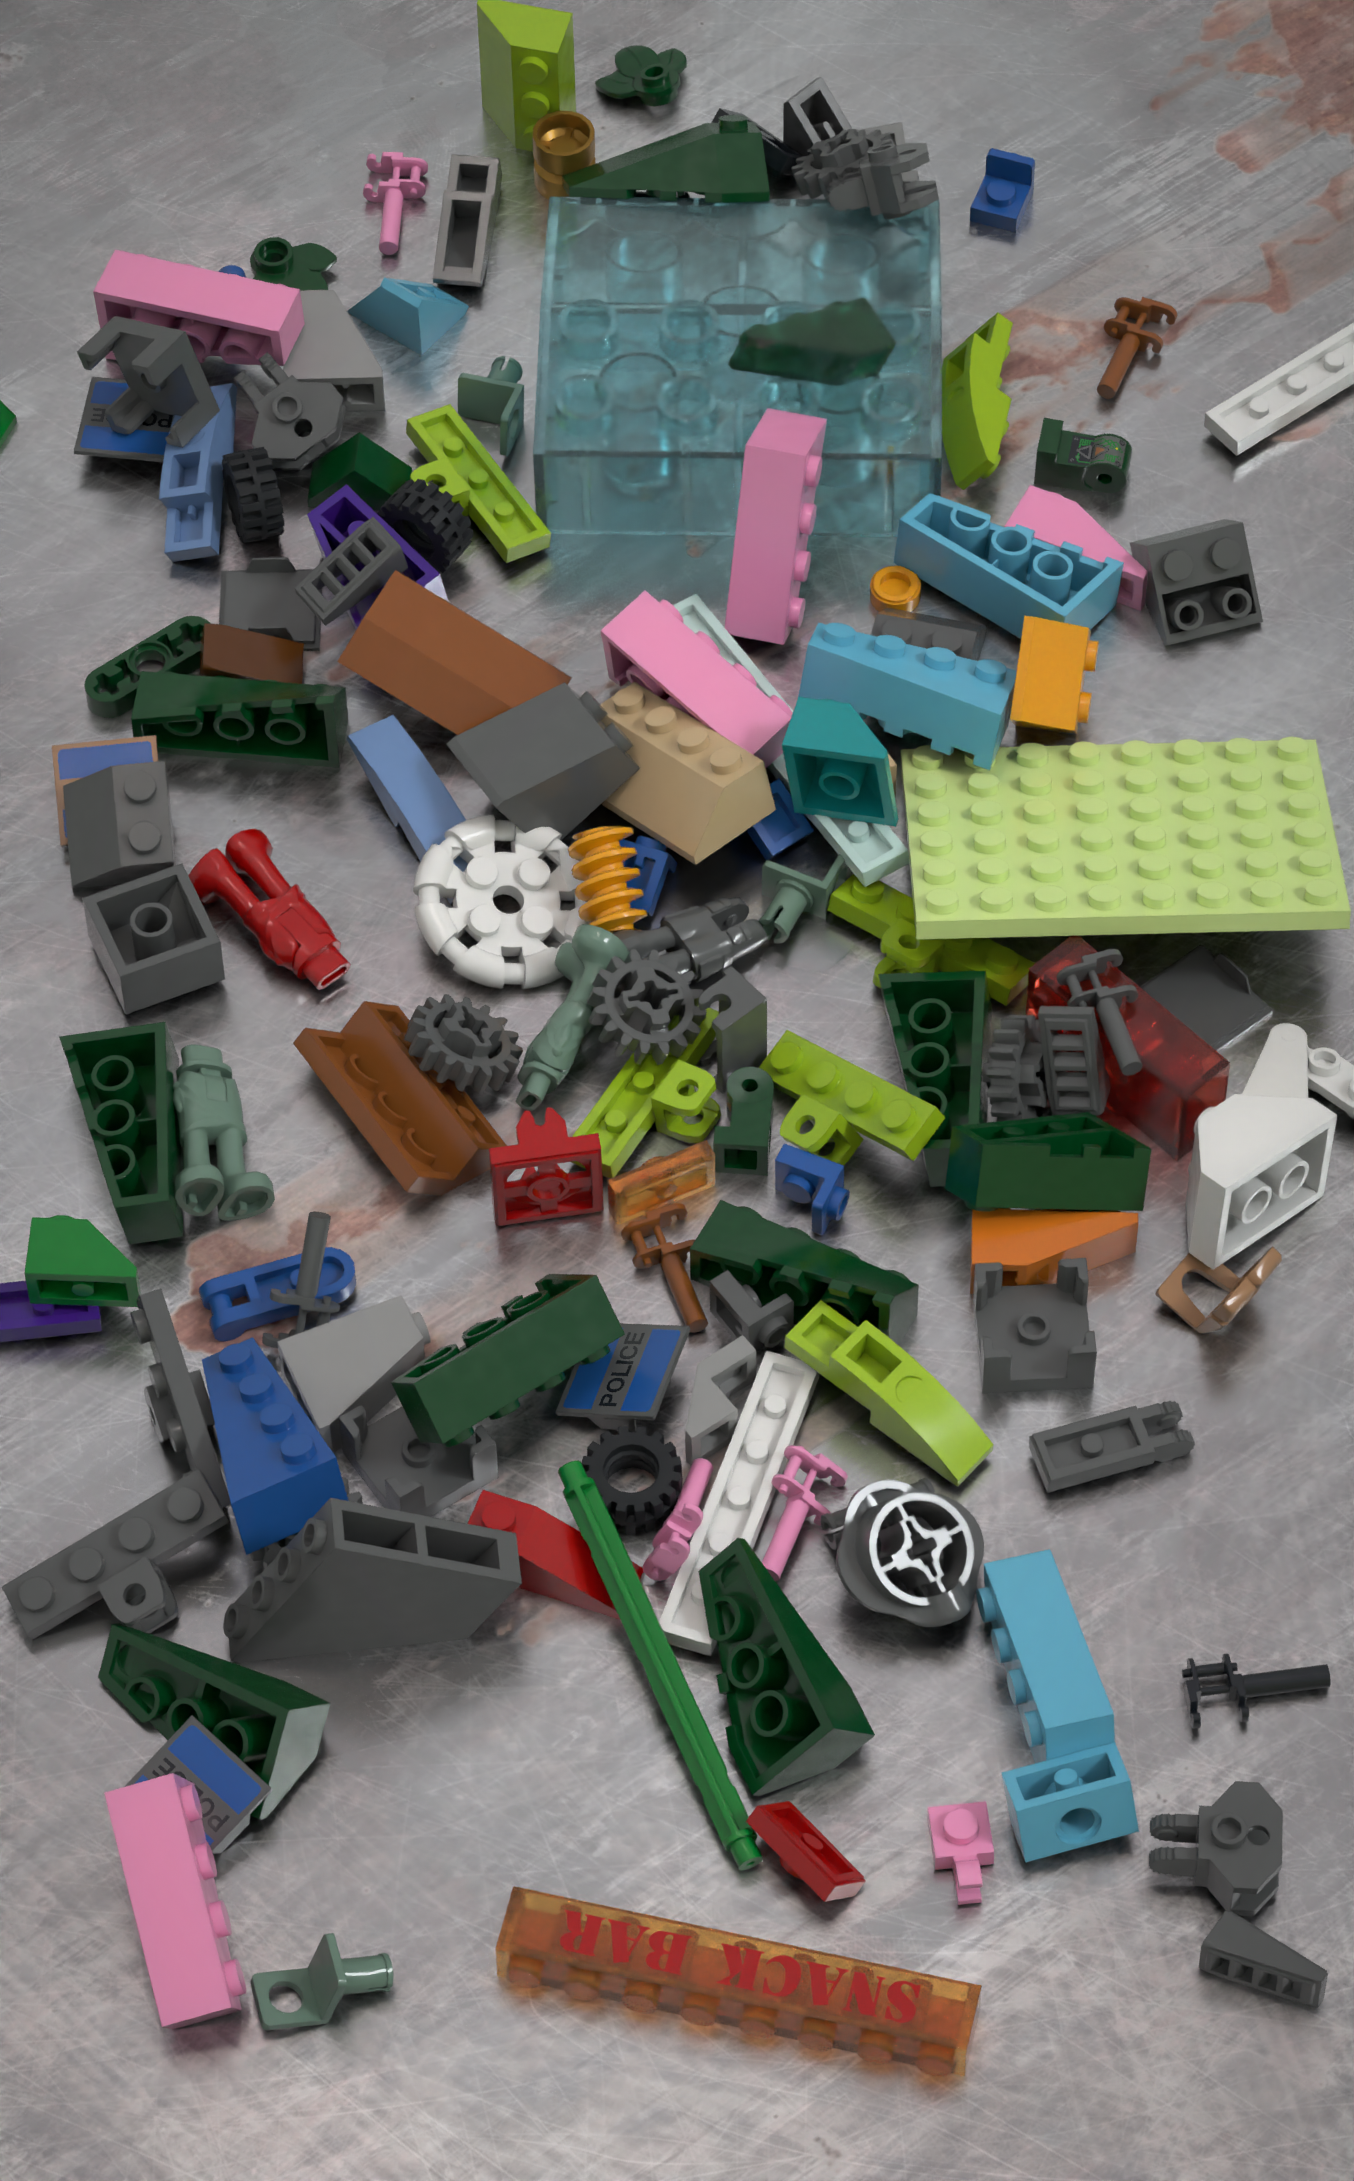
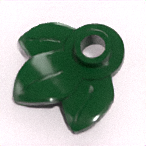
(645, 74)
(294, 267)

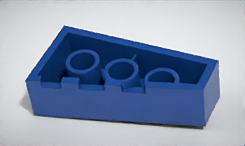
(268, 1447)

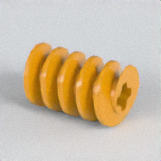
(605, 878)

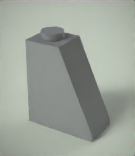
(336, 353)
(352, 1363)

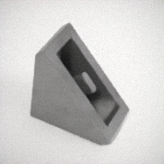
(812, 117)

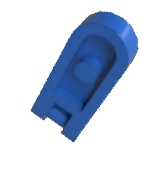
(255, 1283)

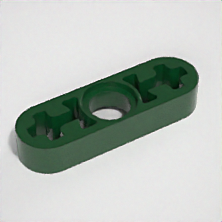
(160, 647)

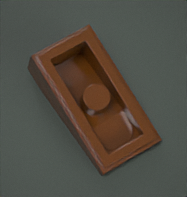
(249, 655)

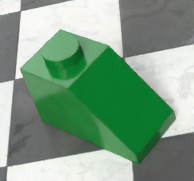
(77, 1265)

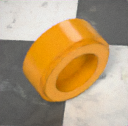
(895, 589)

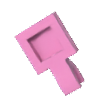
(962, 1842)

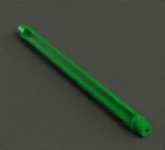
(660, 1665)

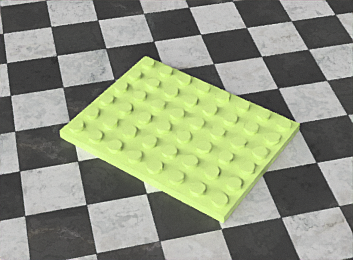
(1122, 840)

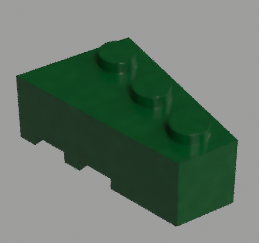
(1047, 1165)

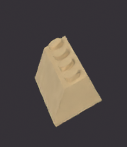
(691, 781)

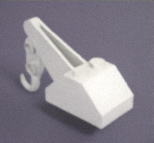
(1266, 1148)

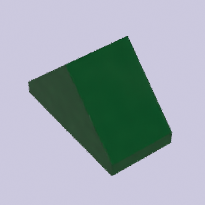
(362, 466)

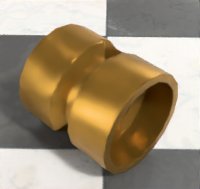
(560, 146)

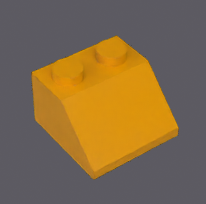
(1052, 675)

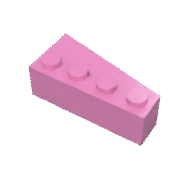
(216, 309)
(774, 526)
(686, 669)
(176, 1900)

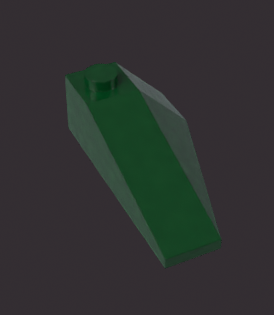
(712, 160)

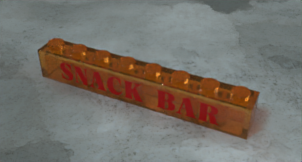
(738, 1982)

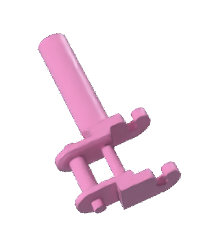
(394, 191)
(800, 1502)
(672, 1539)

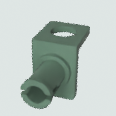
(495, 399)
(795, 894)
(320, 1985)

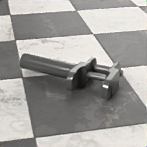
(1106, 1002)
(307, 1280)

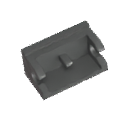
(738, 1027)

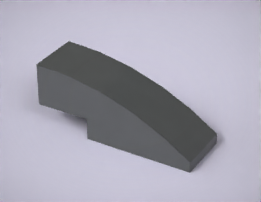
(467, 220)

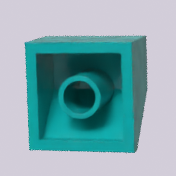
(837, 764)

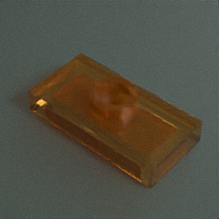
(661, 1182)

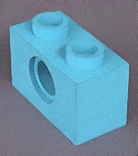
(1070, 1802)

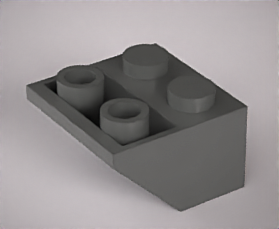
(1199, 580)

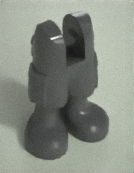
(701, 937)

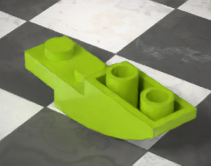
(973, 404)
(894, 1387)

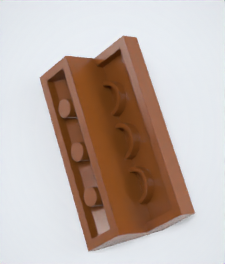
(443, 658)
(416, 1125)

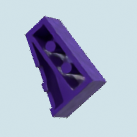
(339, 518)

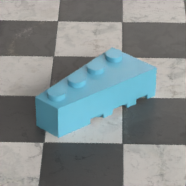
(1004, 568)
(912, 689)
(1044, 1656)

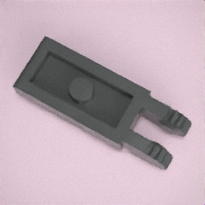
(1108, 1444)

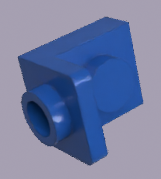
(1004, 190)
(781, 827)
(653, 866)
(812, 1180)

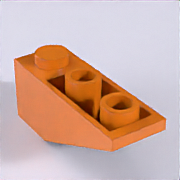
(1036, 1240)

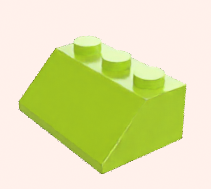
(525, 66)

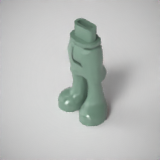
(557, 1044)
(213, 1115)

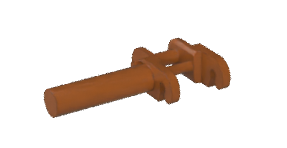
(1131, 337)
(670, 1257)

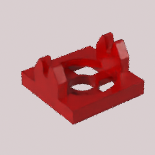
(549, 1190)

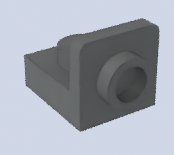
(743, 1314)

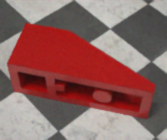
(550, 1552)

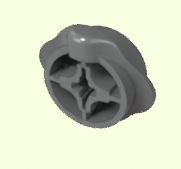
(940, 1594)

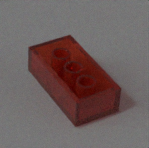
(1178, 1070)

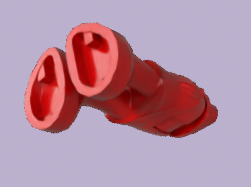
(285, 924)

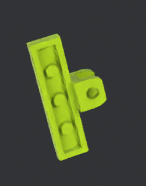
(475, 481)
(891, 918)
(656, 1095)
(845, 1101)

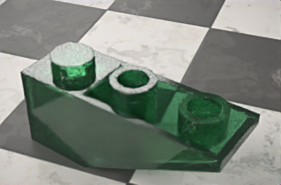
(821, 347)

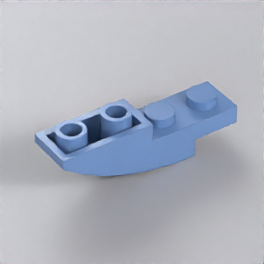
(194, 483)

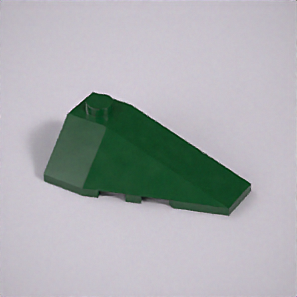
(782, 1689)
(253, 1714)

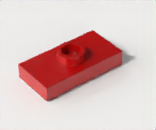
(806, 1851)

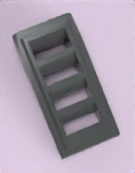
(354, 549)
(1073, 1090)
(1258, 1960)

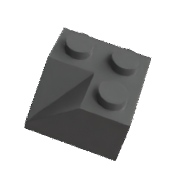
(154, 938)

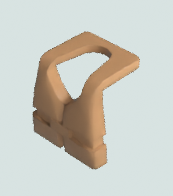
(1240, 1290)

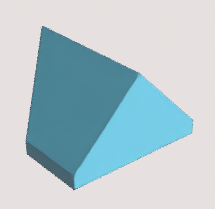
(410, 312)

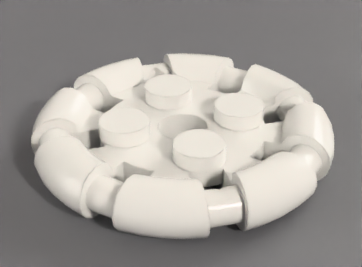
(493, 874)

